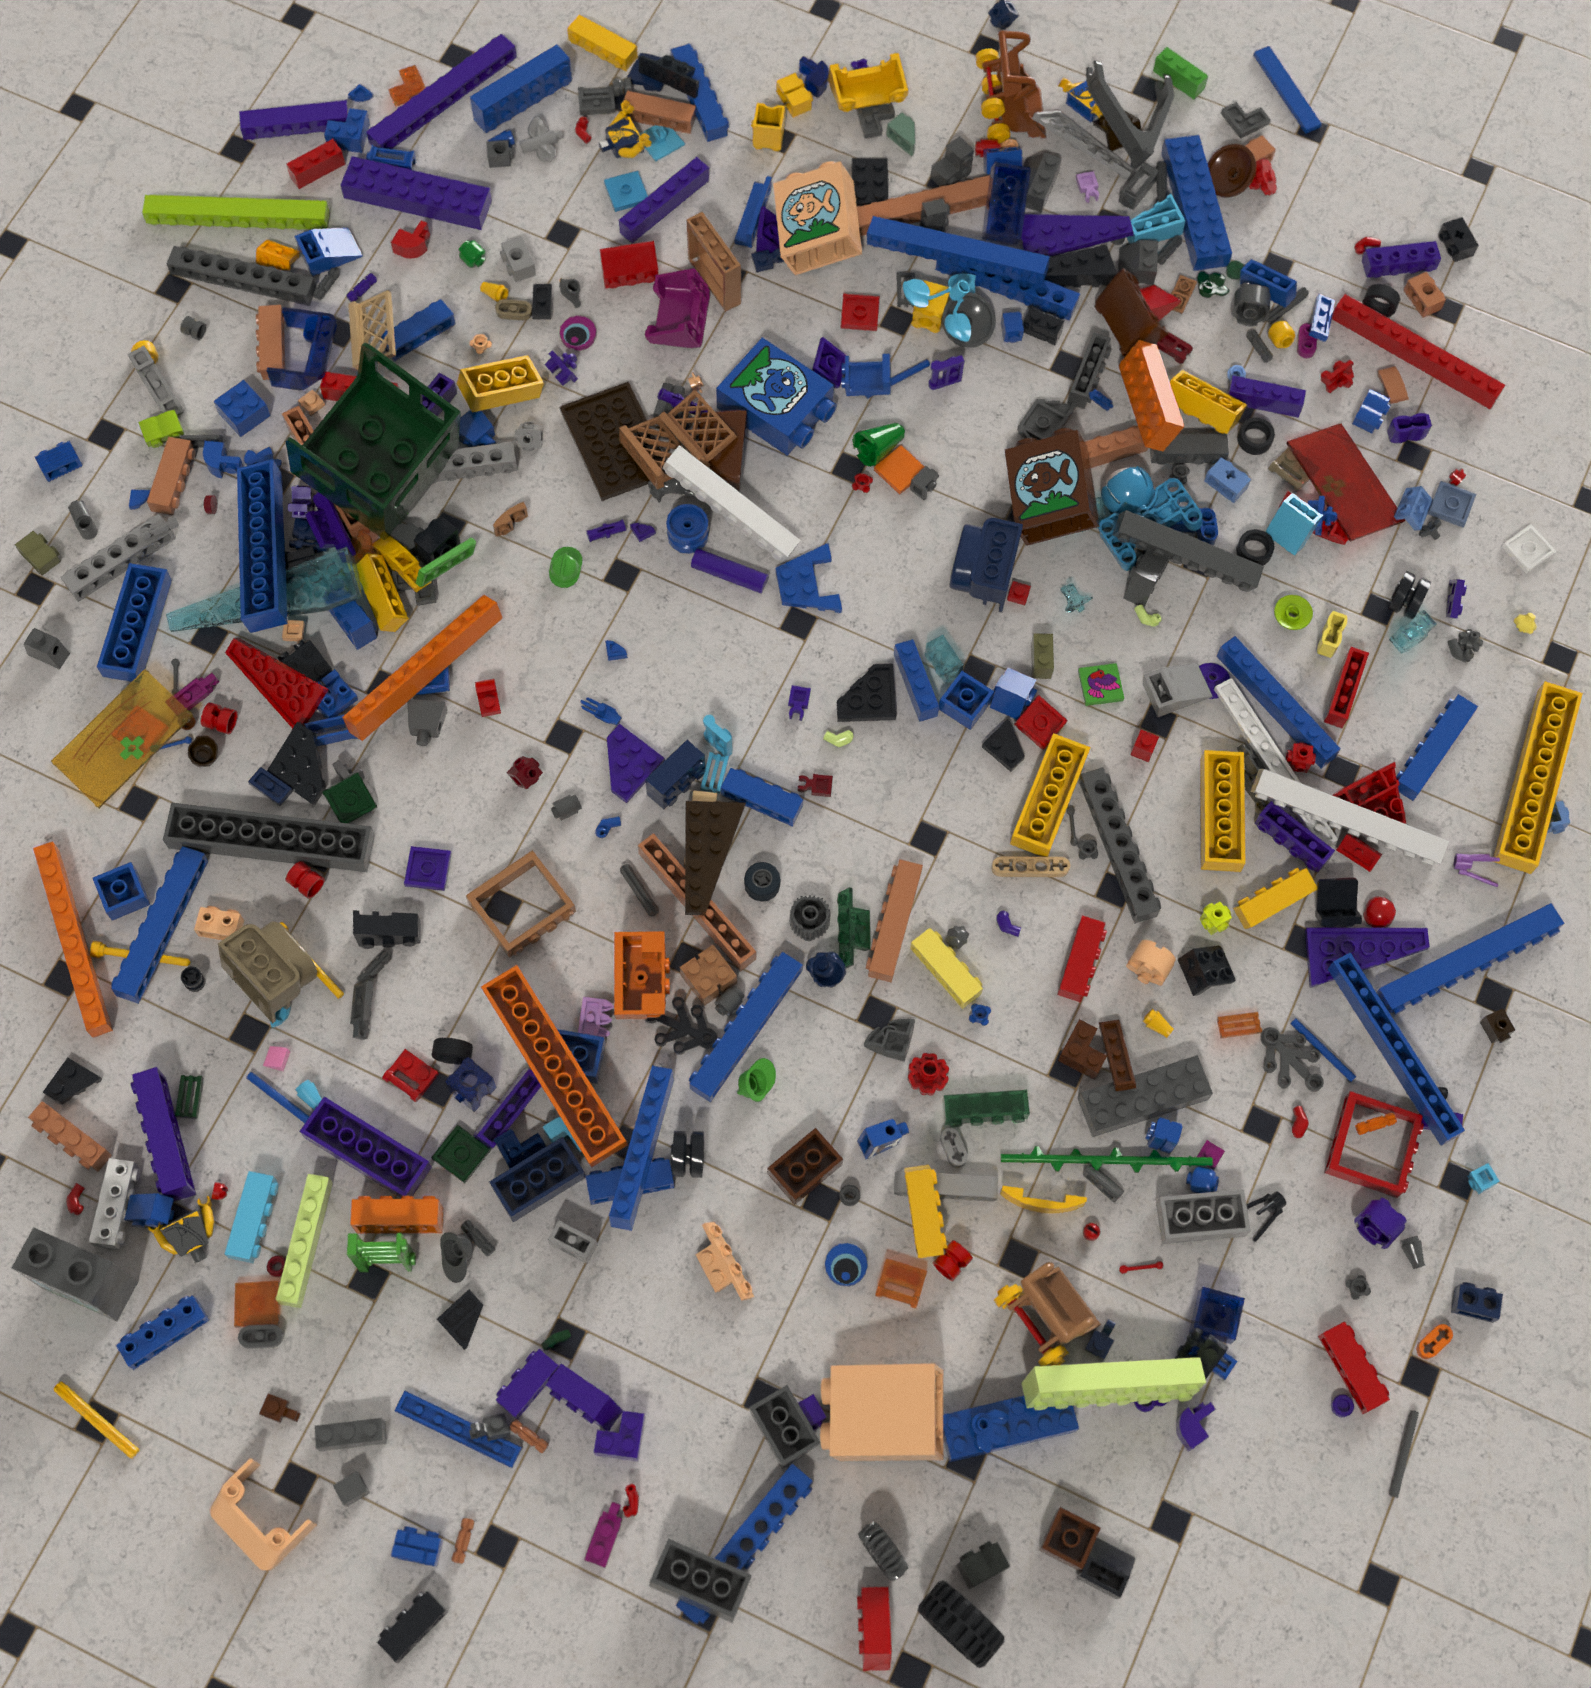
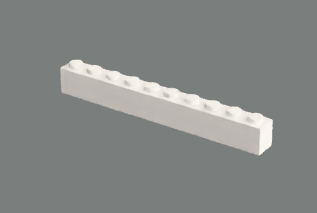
(1349, 816)

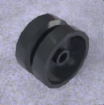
(1409, 595)
(687, 1154)

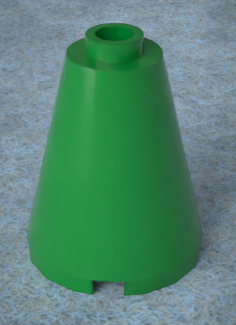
(877, 442)

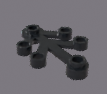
(684, 1028)

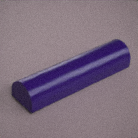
(729, 570)

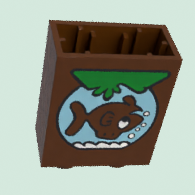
(1051, 486)

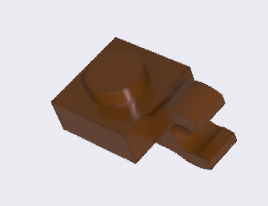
(276, 1408)

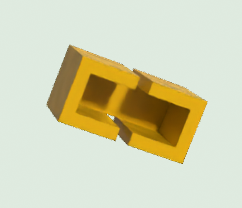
(792, 90)

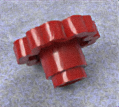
(1264, 178)
(928, 1074)

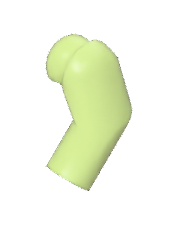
(839, 740)

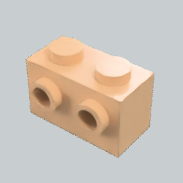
(217, 923)

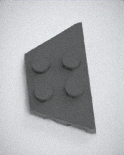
(1045, 418)

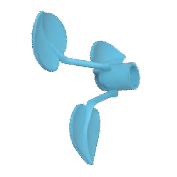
(959, 285)

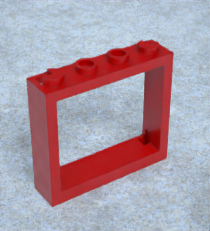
(1333, 1167)

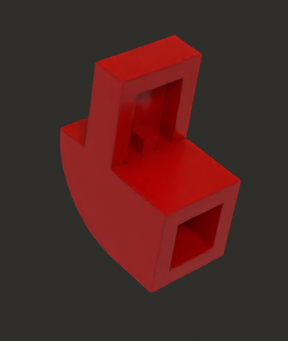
(411, 244)
(488, 697)

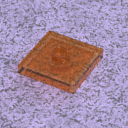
(256, 1303)

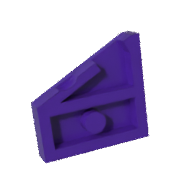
(1454, 604)

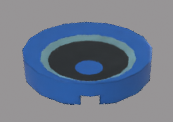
(846, 1264)

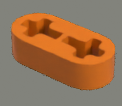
(1438, 1345)

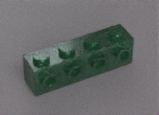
(985, 1107)

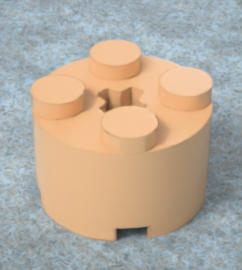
(1151, 962)

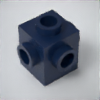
(1003, 14)

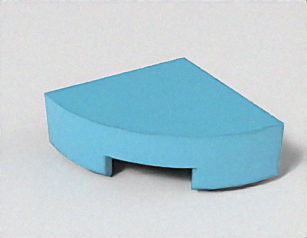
(281, 1015)

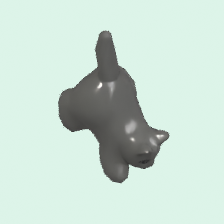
(670, 487)

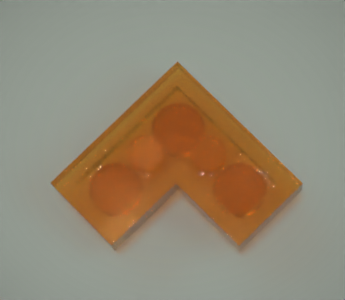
(412, 86)

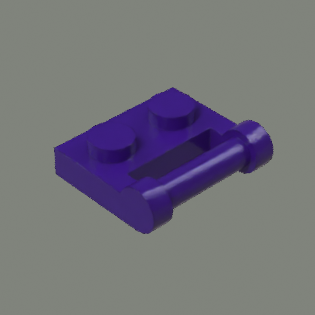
(952, 372)

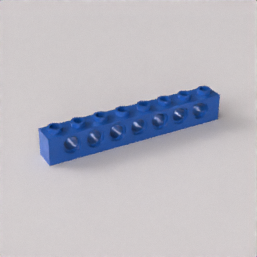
(1013, 289)
(792, 1477)

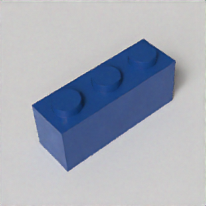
(1281, 287)

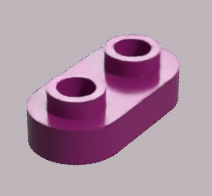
(1305, 340)

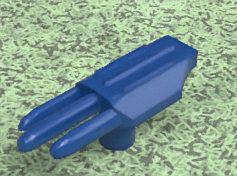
(603, 711)

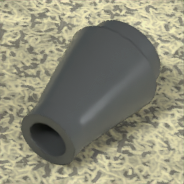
(1413, 1250)

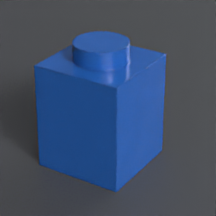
(1012, 327)

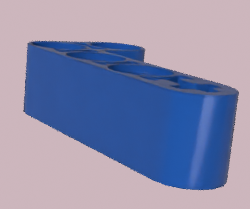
(1208, 527)

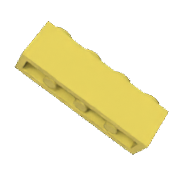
(946, 967)

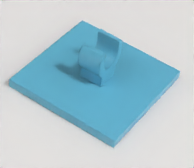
(663, 141)

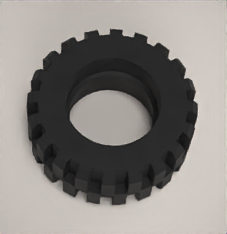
(961, 1624)

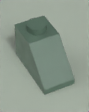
(902, 132)

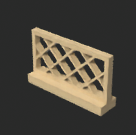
(359, 323)

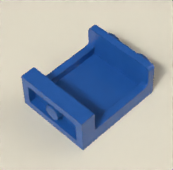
(867, 377)

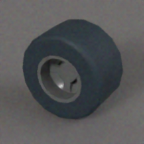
(764, 874)

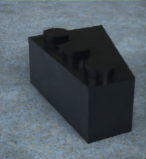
(386, 930)

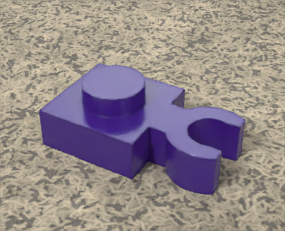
(798, 699)

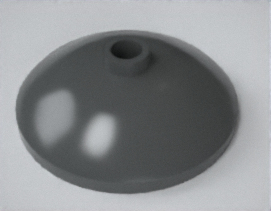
(980, 317)

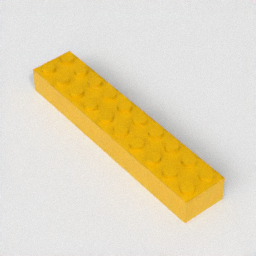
(1537, 777)

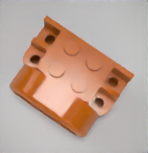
(636, 958)

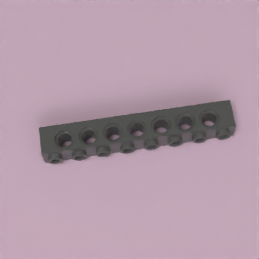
(241, 275)
(1138, 909)

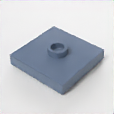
(1452, 504)

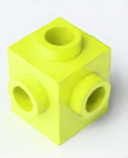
(1215, 918)

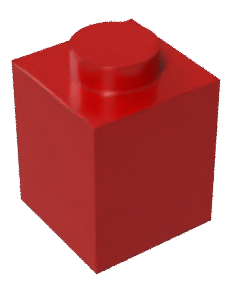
(1144, 746)

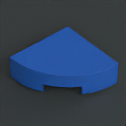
(360, 94)
(138, 498)
(615, 651)

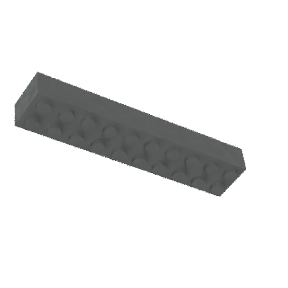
(269, 837)

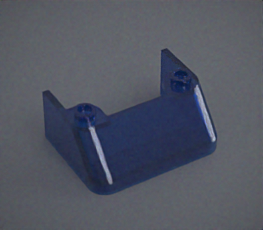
(320, 332)

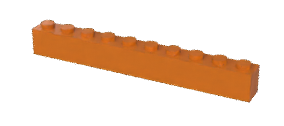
(422, 668)
(72, 940)

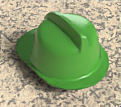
(565, 567)
(757, 1080)

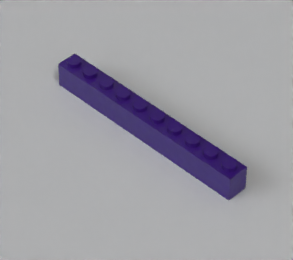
(442, 93)

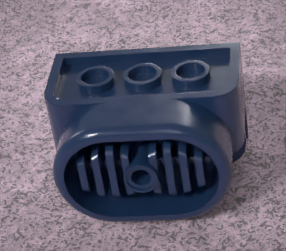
(986, 560)

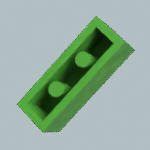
(1183, 73)

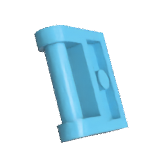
(719, 738)

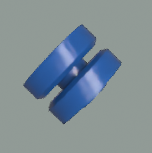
(687, 528)

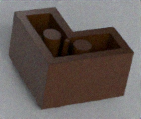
(1079, 1054)

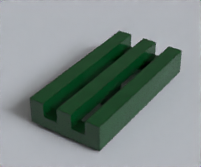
(191, 1079)

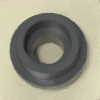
(849, 1189)

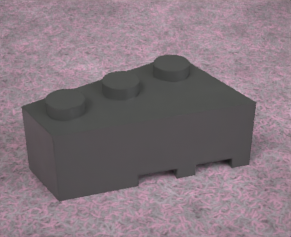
(1145, 577)

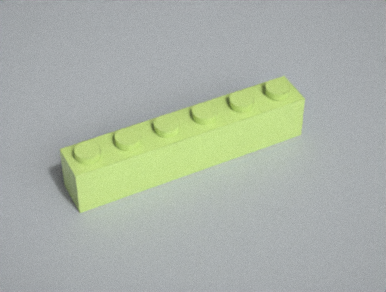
(304, 1241)

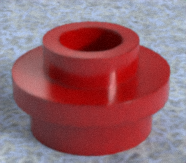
(1457, 476)

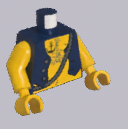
(623, 136)

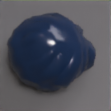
(826, 969)

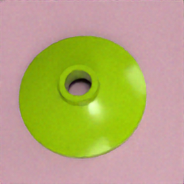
(1293, 605)

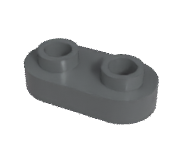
(261, 1336)

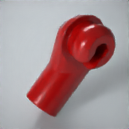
(1365, 242)
(1301, 1122)
(633, 1498)

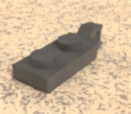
(361, 1009)

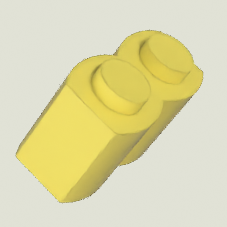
(1332, 634)

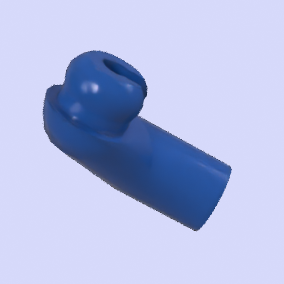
(605, 826)

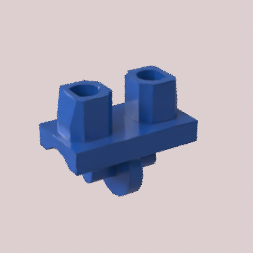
(1328, 516)

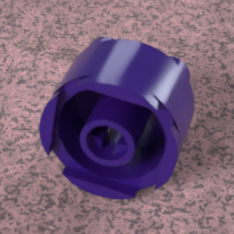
(1380, 1223)

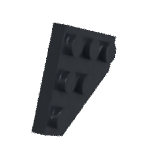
(869, 697)
(300, 764)

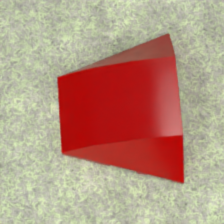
(1376, 793)

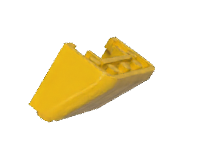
(868, 85)

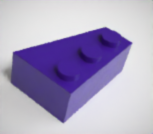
(583, 1397)

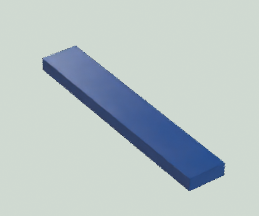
(1287, 89)
(456, 1429)

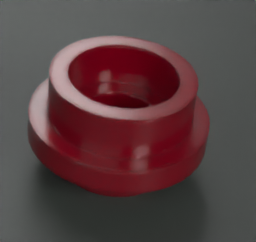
(271, 1264)

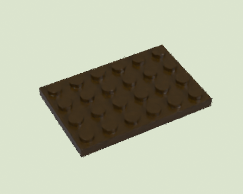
(595, 430)

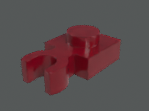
(820, 785)

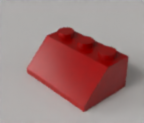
(629, 264)

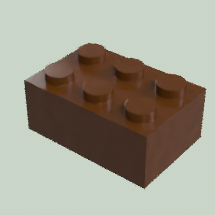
(805, 1166)

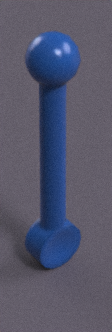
(187, 740)

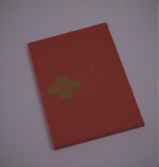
(1345, 481)

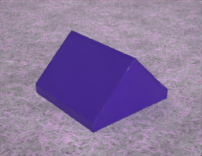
(767, 231)
(829, 362)

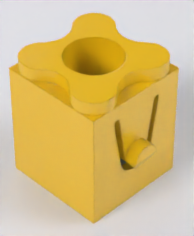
(768, 127)
(931, 316)

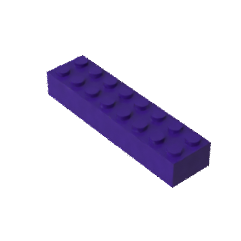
(416, 193)

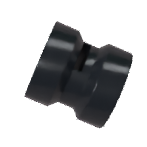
(191, 975)

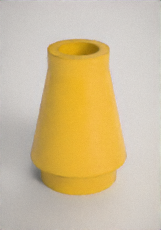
(494, 291)
(1157, 1023)

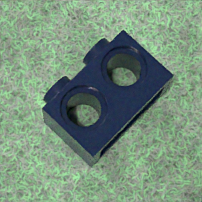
(1477, 1308)

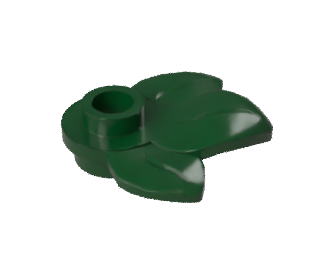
(1211, 284)

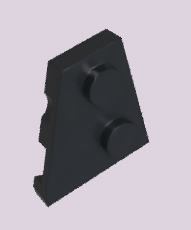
(1005, 746)
(70, 1081)
(461, 1318)

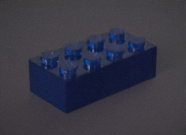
(1006, 203)

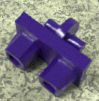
(556, 362)

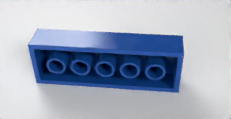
(521, 88)
(134, 622)
(1023, 1425)

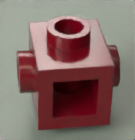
(525, 772)

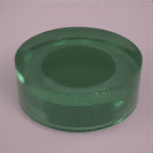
(1233, 270)

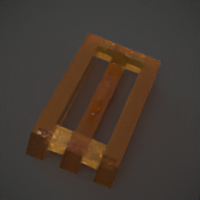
(1254, 1015)

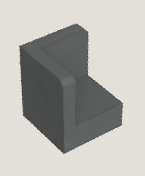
(351, 1489)

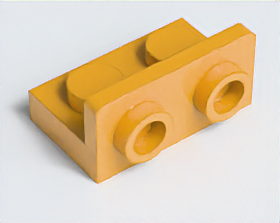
(276, 255)

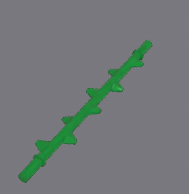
(1115, 1157)

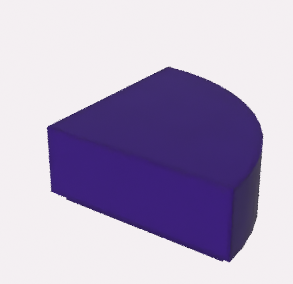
(642, 531)

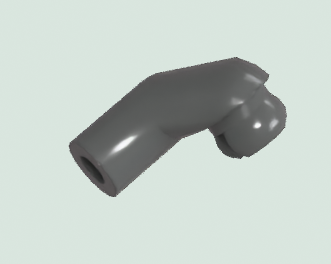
(1464, 656)

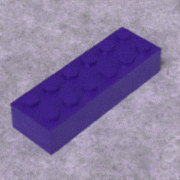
(163, 1134)
(365, 1149)

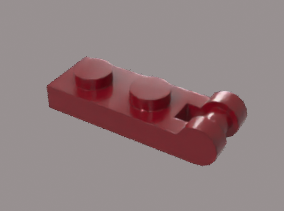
(1169, 346)

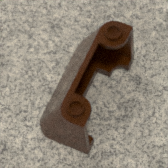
(1128, 312)
(728, 462)

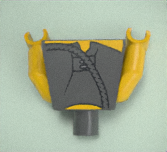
(187, 1232)

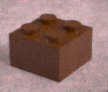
(1069, 1539)

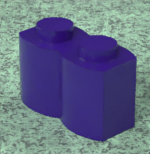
(1409, 428)

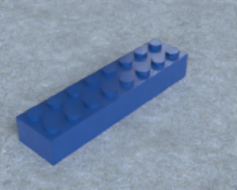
(1197, 201)

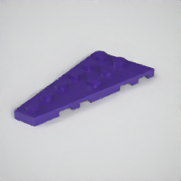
(1066, 233)
(1367, 945)

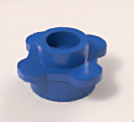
(984, 1010)

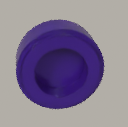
(1342, 1405)

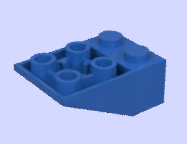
(327, 248)

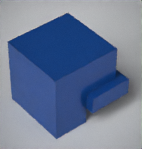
(1013, 693)

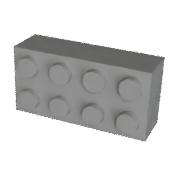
(1203, 1216)

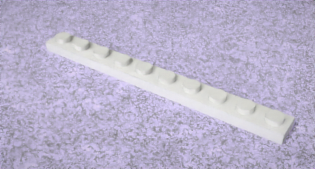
(1266, 749)

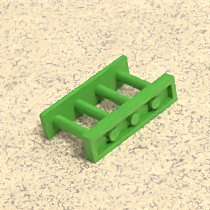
(369, 1253)

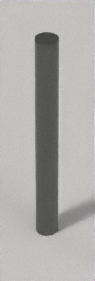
(1404, 1453)

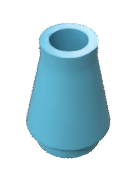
(309, 1094)

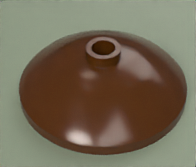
(1227, 162)

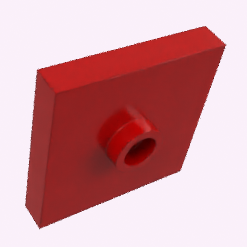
(860, 312)
(1040, 722)

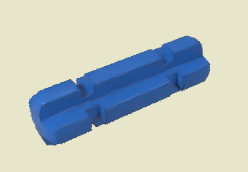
(1101, 400)

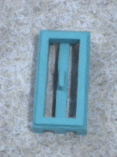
(718, 758)

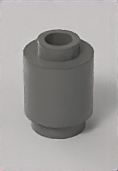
(566, 807)
(729, 1001)

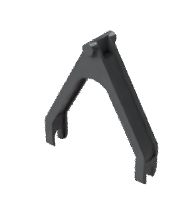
(1136, 142)

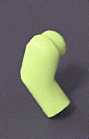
(1147, 619)

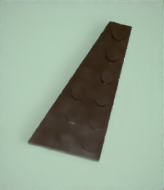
(707, 843)

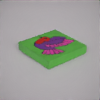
(1101, 684)

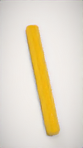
(96, 1419)

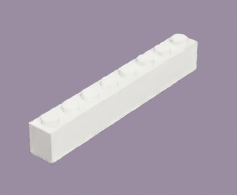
(730, 504)

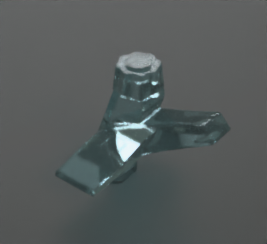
(1073, 598)

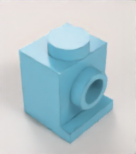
(1479, 1180)

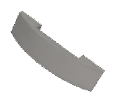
(154, 381)

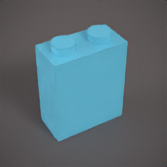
(1293, 524)

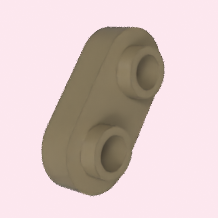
(514, 309)

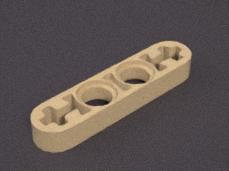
(1030, 863)

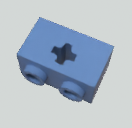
(1227, 480)

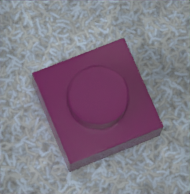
(1213, 1151)

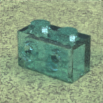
(943, 659)

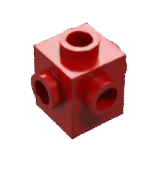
(1300, 757)

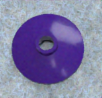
(1217, 672)

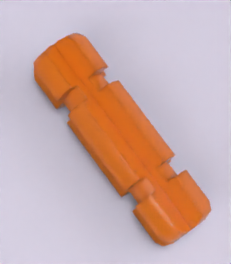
(1375, 1123)

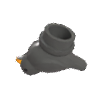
(570, 290)

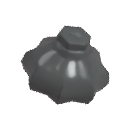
(957, 937)

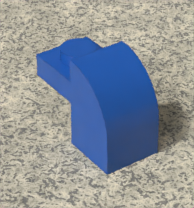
(217, 460)

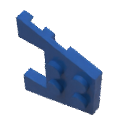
(798, 582)

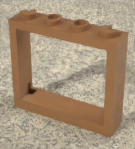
(704, 239)
(504, 878)

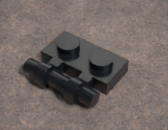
(1210, 1350)

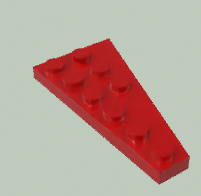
(284, 688)

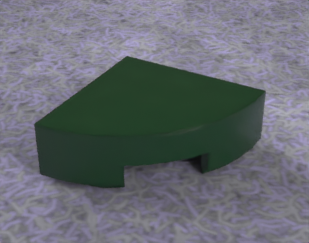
(555, 1338)

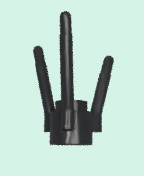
(1272, 1203)

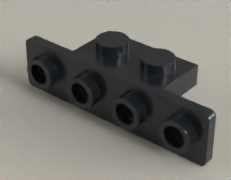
(671, 73)

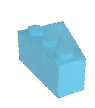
(1158, 223)

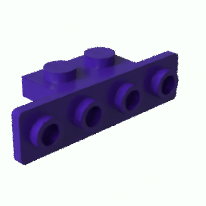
(327, 525)

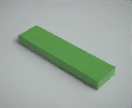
(445, 562)

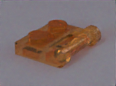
(903, 1276)

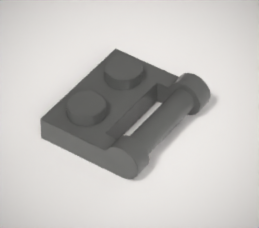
(597, 103)

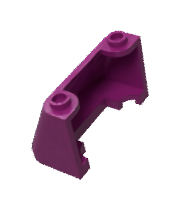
(681, 309)

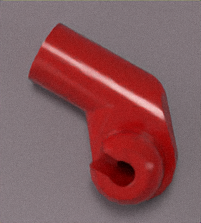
(581, 128)
(73, 1200)

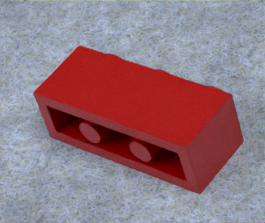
(315, 164)

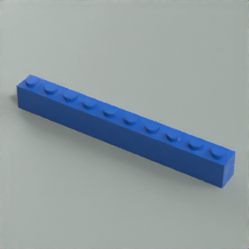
(958, 250)
(1470, 958)
(1396, 1049)

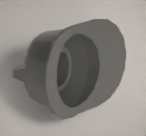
(455, 1253)

